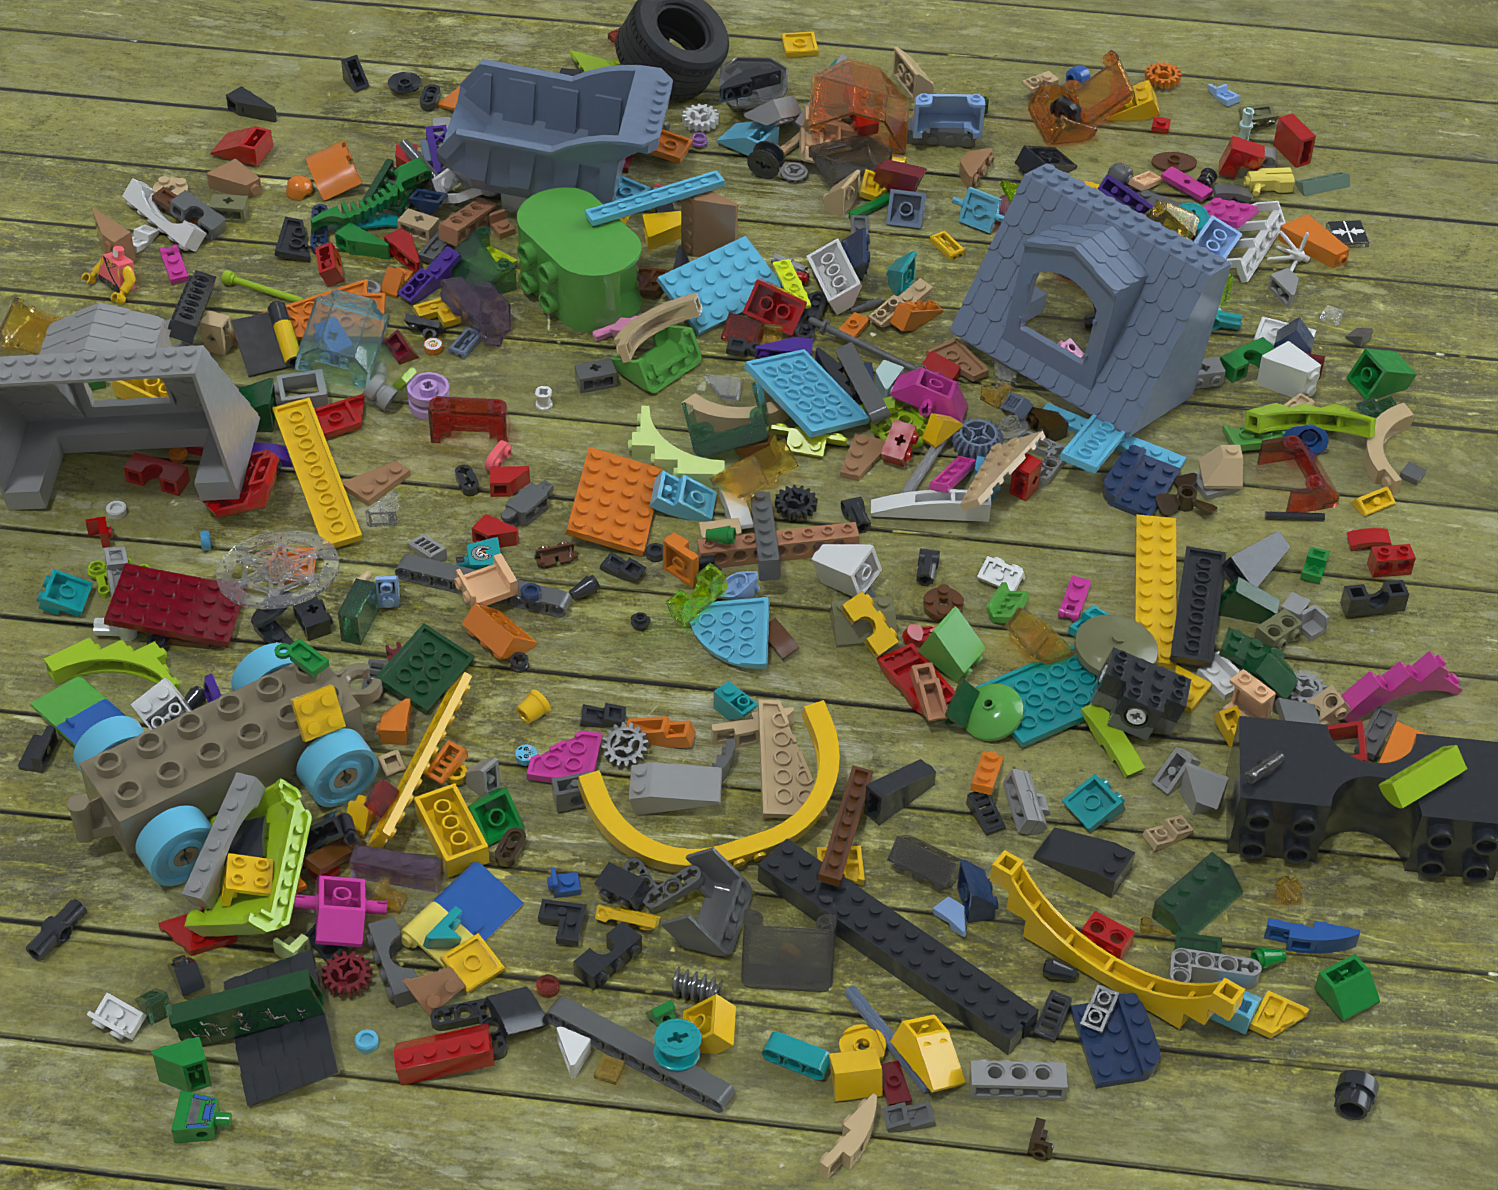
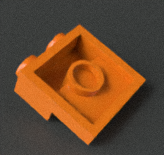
(680, 560)

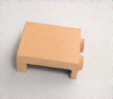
(487, 584)
(1251, 696)

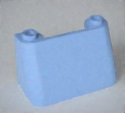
(948, 111)

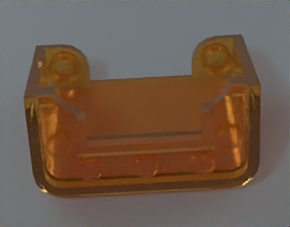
(1102, 92)
(1055, 129)

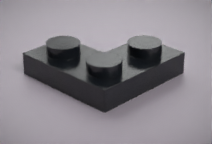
(569, 918)

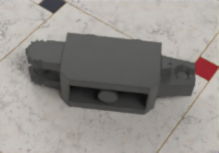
(527, 504)

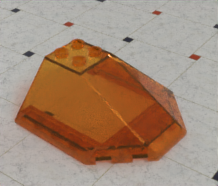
(861, 91)

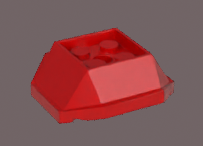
(256, 487)

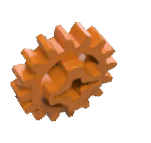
(1163, 75)

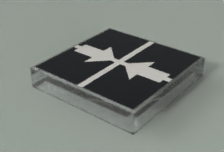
(1349, 232)

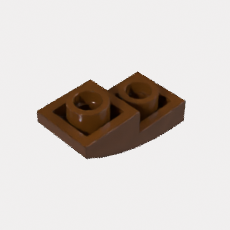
(781, 639)

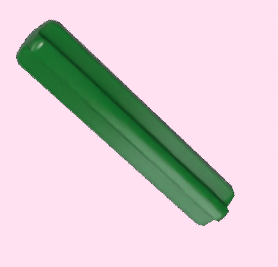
(870, 206)

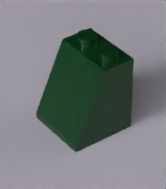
(262, 399)

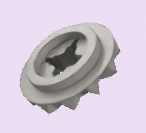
(789, 172)

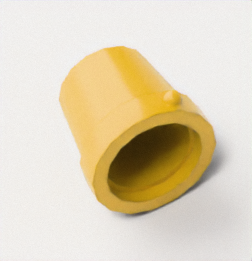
(533, 707)

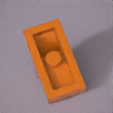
(395, 280)

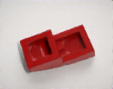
(1368, 537)

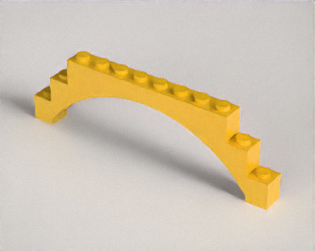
(1050, 930)

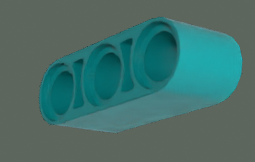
(796, 1055)

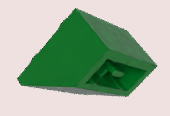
(1347, 987)
(183, 1065)

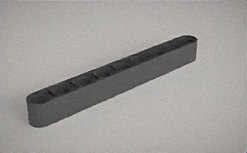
(442, 575)
(638, 1054)

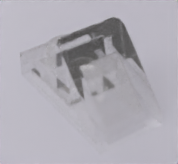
(384, 511)

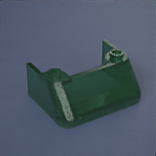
(708, 443)

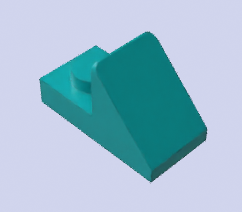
(443, 933)

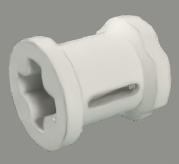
(543, 396)

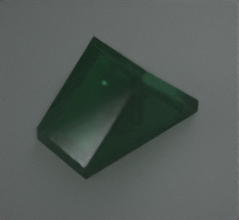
(155, 1005)

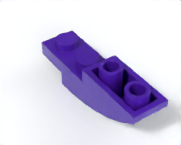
(429, 280)

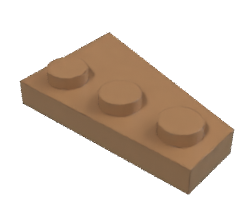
(958, 353)
(861, 456)
(376, 483)

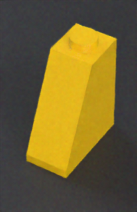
(661, 228)

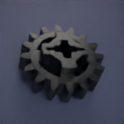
(796, 502)

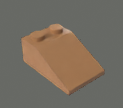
(113, 234)

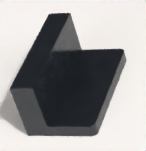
(39, 751)

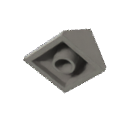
(1202, 789)

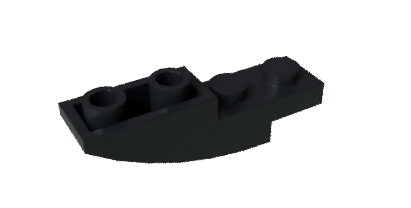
(747, 81)

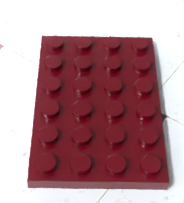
(172, 606)

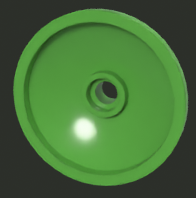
(1000, 718)

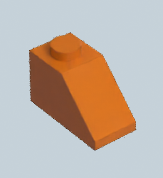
(395, 724)

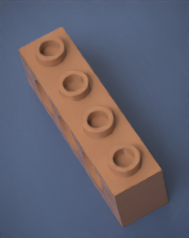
(465, 221)

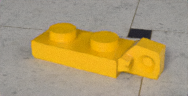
(644, 920)

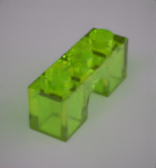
(709, 586)

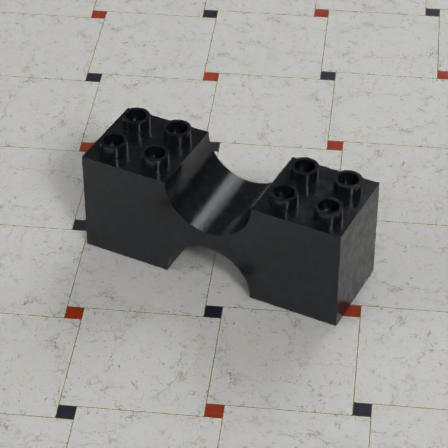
(1332, 793)

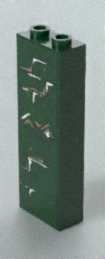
(248, 1008)

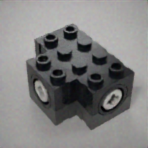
(1140, 694)

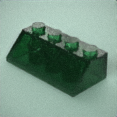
(1198, 896)

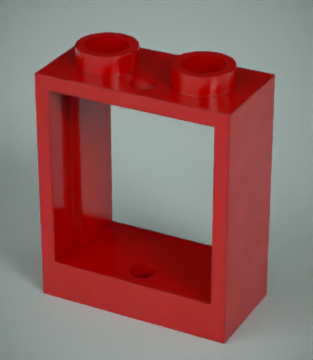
(1348, 731)

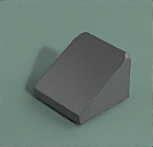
(1360, 336)

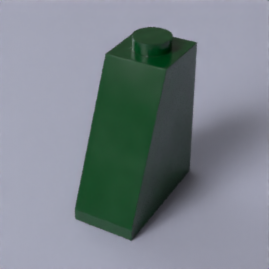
(1247, 602)

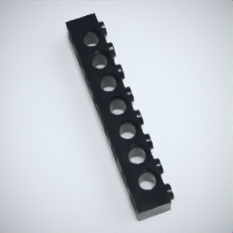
(191, 306)

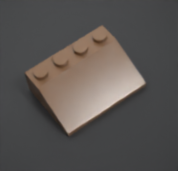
(707, 223)

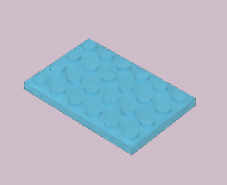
(721, 281)
(807, 393)

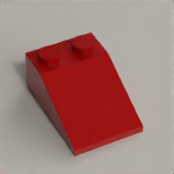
(774, 306)

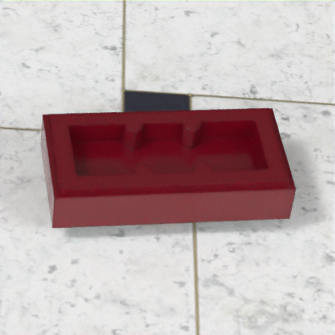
(894, 1084)

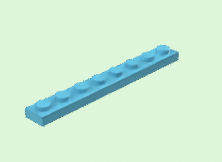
(654, 198)
(1076, 422)

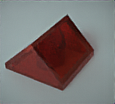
(742, 327)

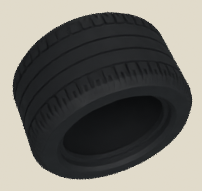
(688, 23)

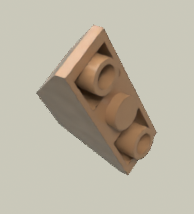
(975, 165)

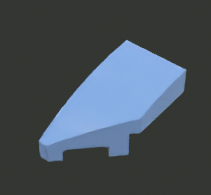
(1223, 95)
(953, 913)

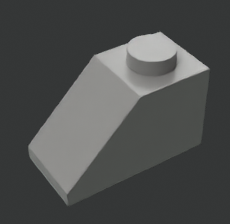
(1284, 286)
(1172, 772)
(483, 776)

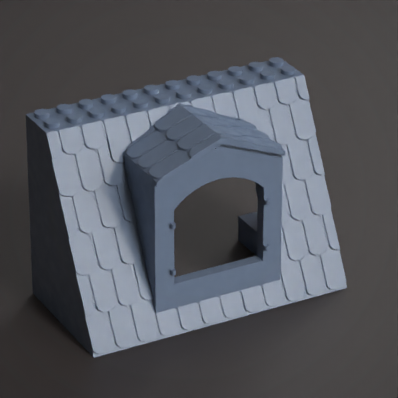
(1147, 283)

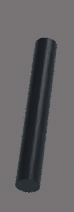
(1294, 516)

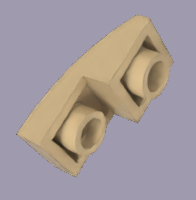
(1169, 833)

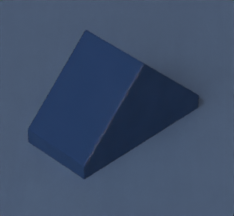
(427, 200)

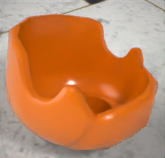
(298, 187)

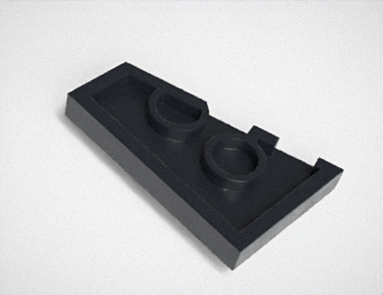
(292, 241)

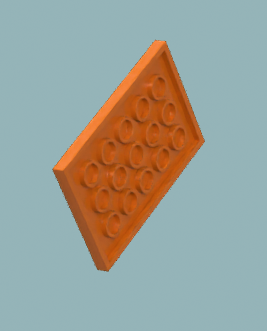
(613, 502)

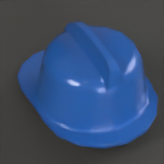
(1311, 435)

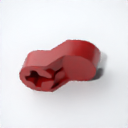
(917, 634)

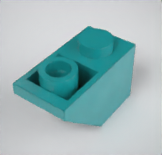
(732, 702)

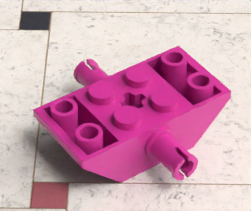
(930, 393)
(340, 910)

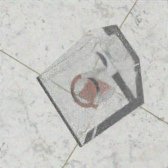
(726, 387)

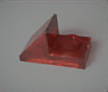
(381, 797)

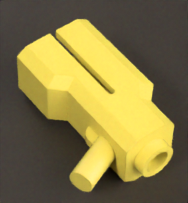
(1270, 179)

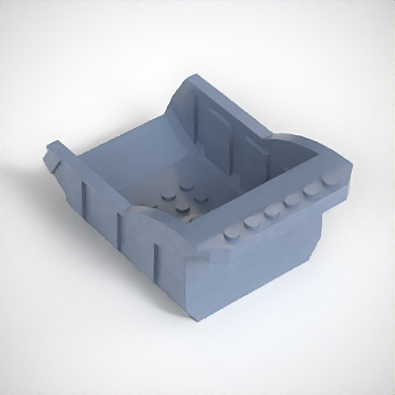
(549, 130)

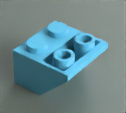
(1243, 1016)

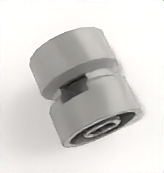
(380, 392)

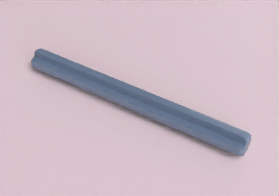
(876, 1022)

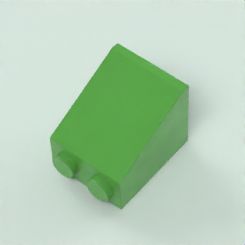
(953, 646)

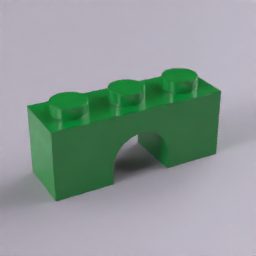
(1238, 360)

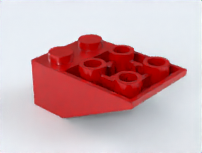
(245, 145)

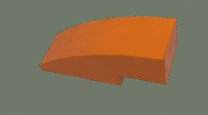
(664, 733)

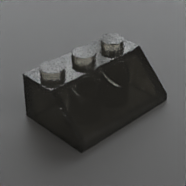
(925, 861)

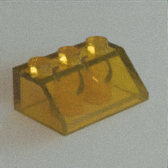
(1037, 638)

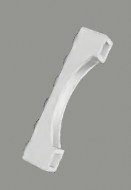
(140, 197)

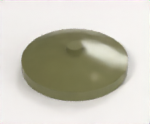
(1102, 633)

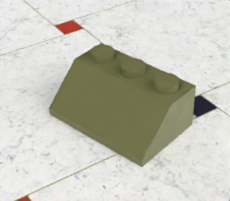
(855, 635)

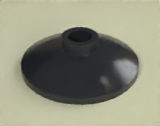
(404, 82)

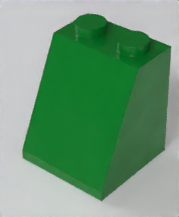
(1380, 373)

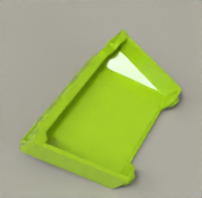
(286, 844)

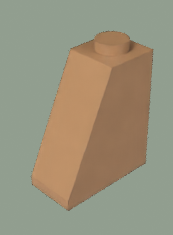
(234, 179)

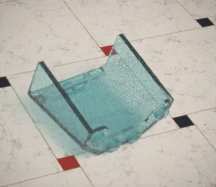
(344, 333)

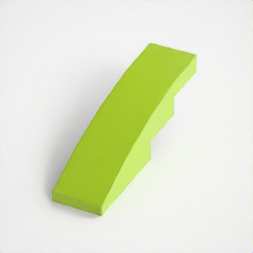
(1113, 740)

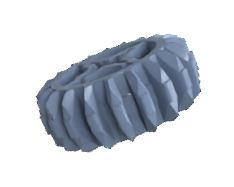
(976, 438)

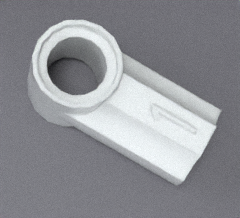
(106, 630)

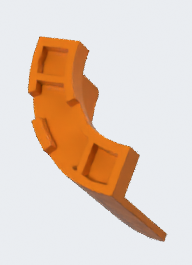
(333, 170)

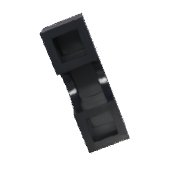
(1389, 599)
(596, 968)

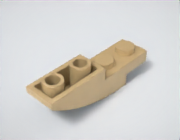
(916, 292)
(743, 731)
(854, 1139)

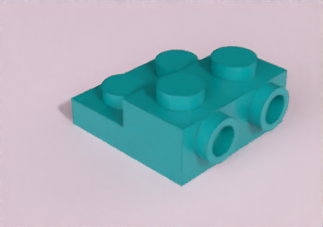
(64, 593)
(1094, 803)

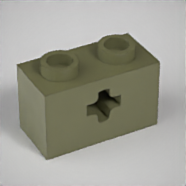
(232, 207)

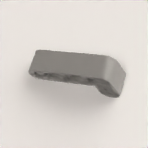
(1211, 967)

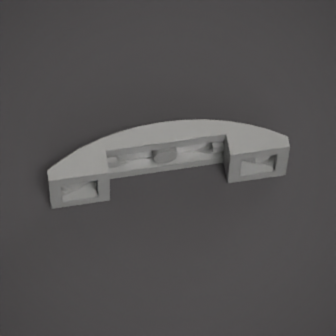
(114, 560)

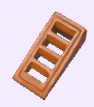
(449, 747)

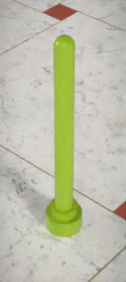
(230, 278)

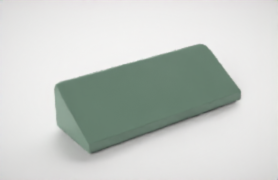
(1323, 183)

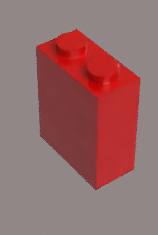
(1294, 140)

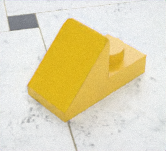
(361, 815)

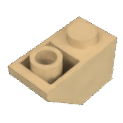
(1033, 82)

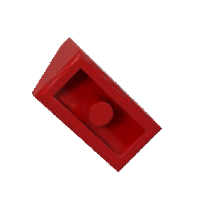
(942, 365)

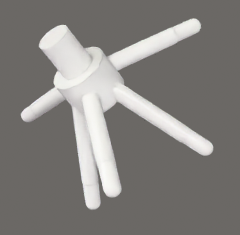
(1295, 254)

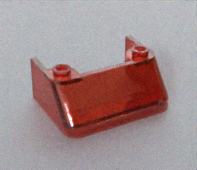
(1320, 490)

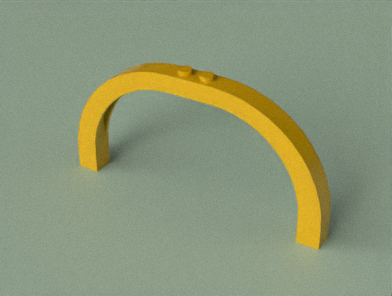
(737, 852)

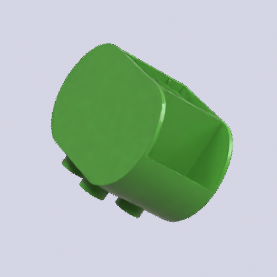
(575, 267)

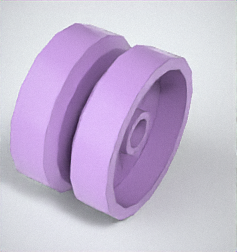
(424, 388)

